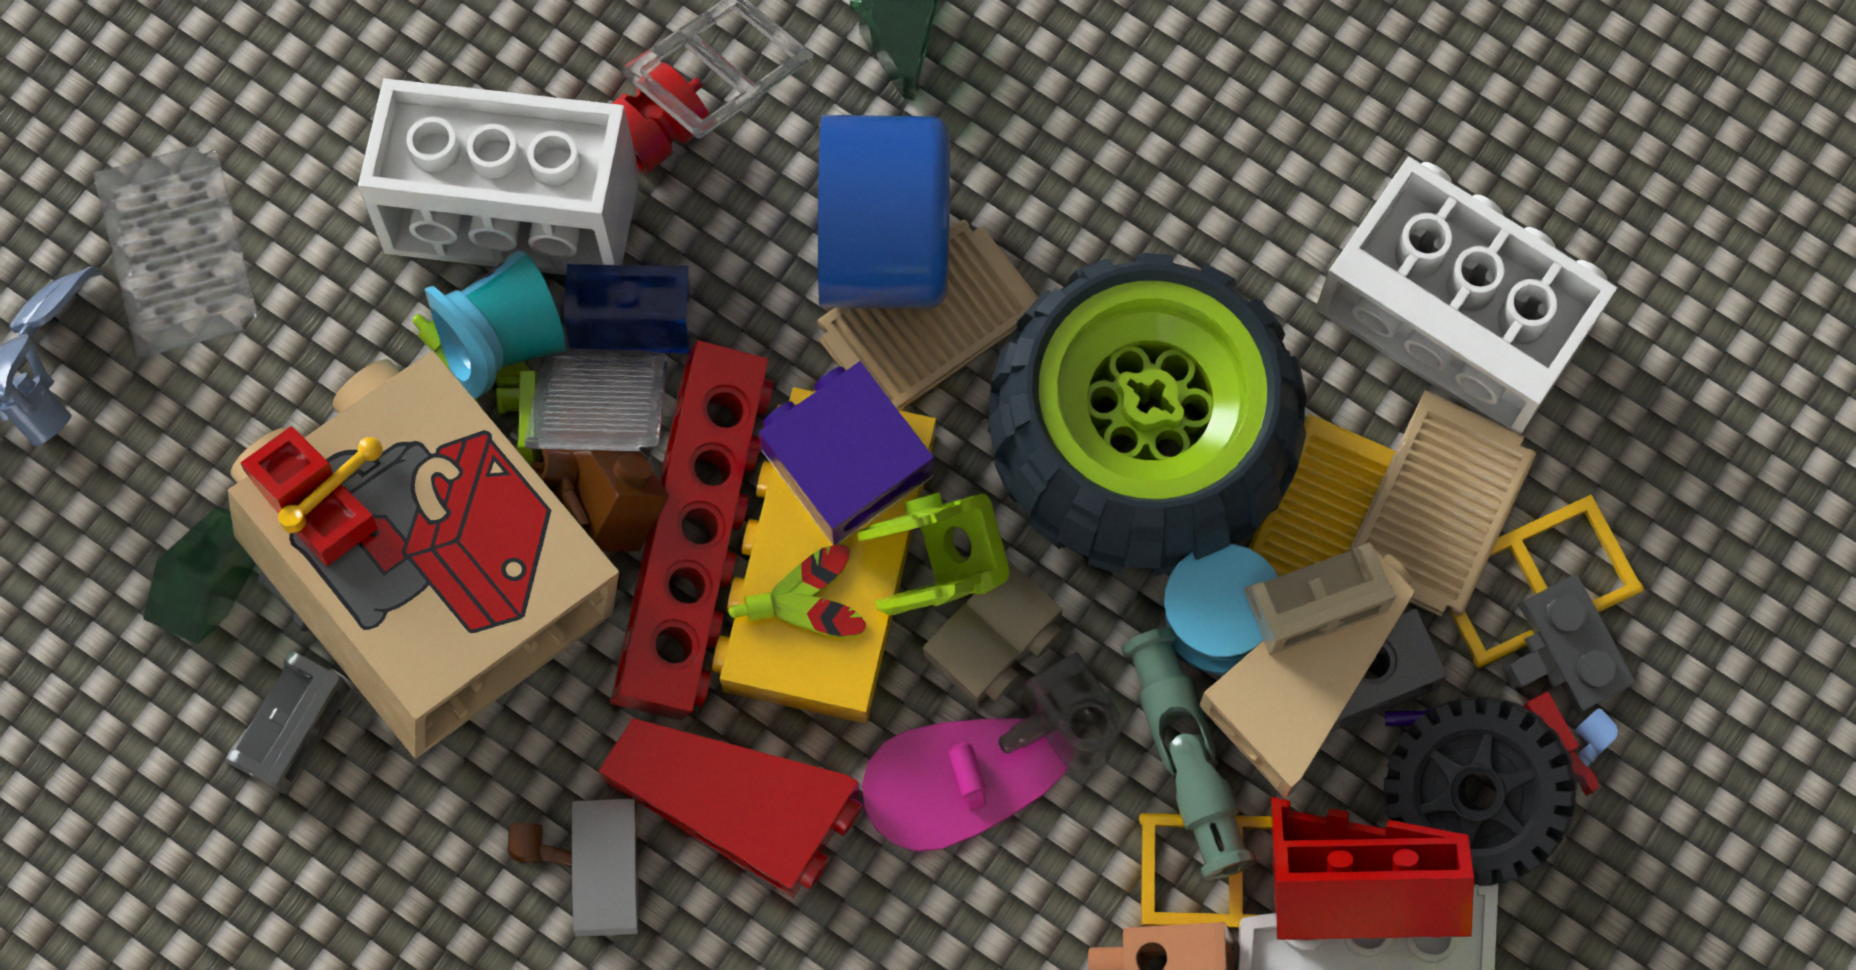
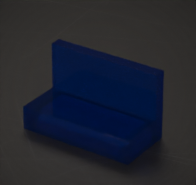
(627, 307)

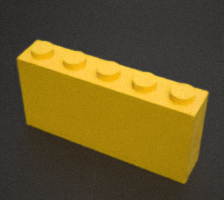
(799, 666)

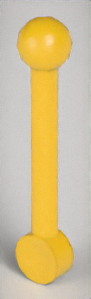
(293, 517)

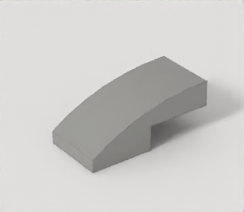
(604, 867)

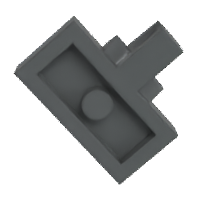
(1569, 647)

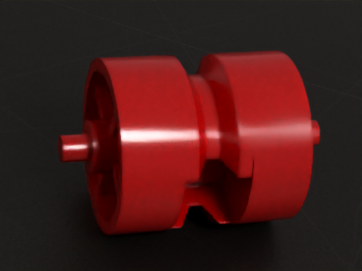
(652, 126)

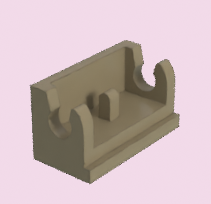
(1320, 598)

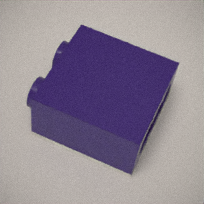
(845, 451)

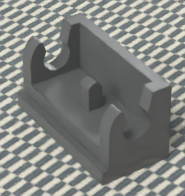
(289, 723)

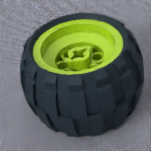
(1135, 338)

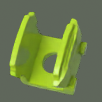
(953, 573)

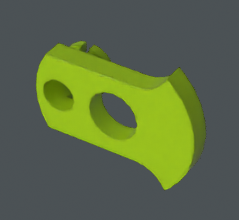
(517, 395)

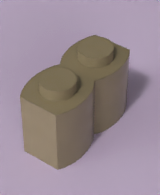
(993, 634)

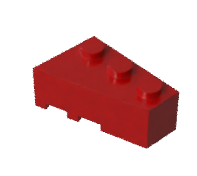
(1367, 879)

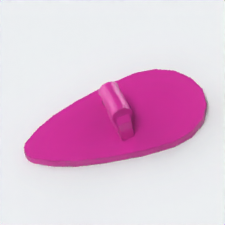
(953, 782)

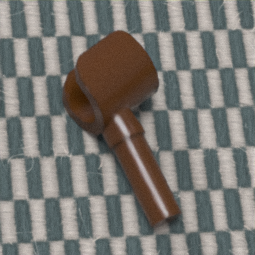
(561, 472)
(527, 847)

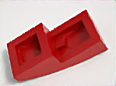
(287, 473)

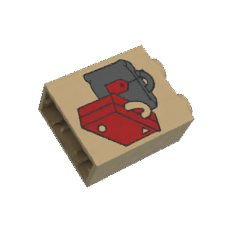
(469, 563)

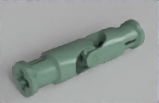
(1202, 794)

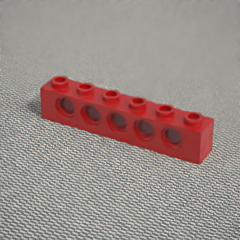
(642, 677)

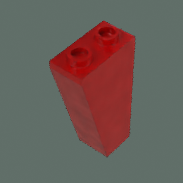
(736, 800)

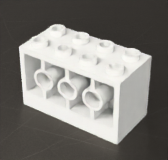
(498, 174)
(1464, 295)

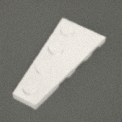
(1262, 951)

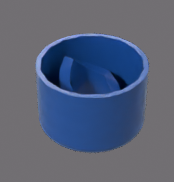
(883, 211)

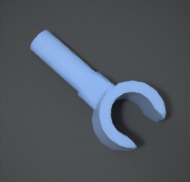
(1598, 733)

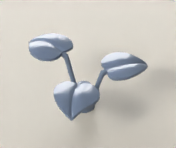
(29, 400)

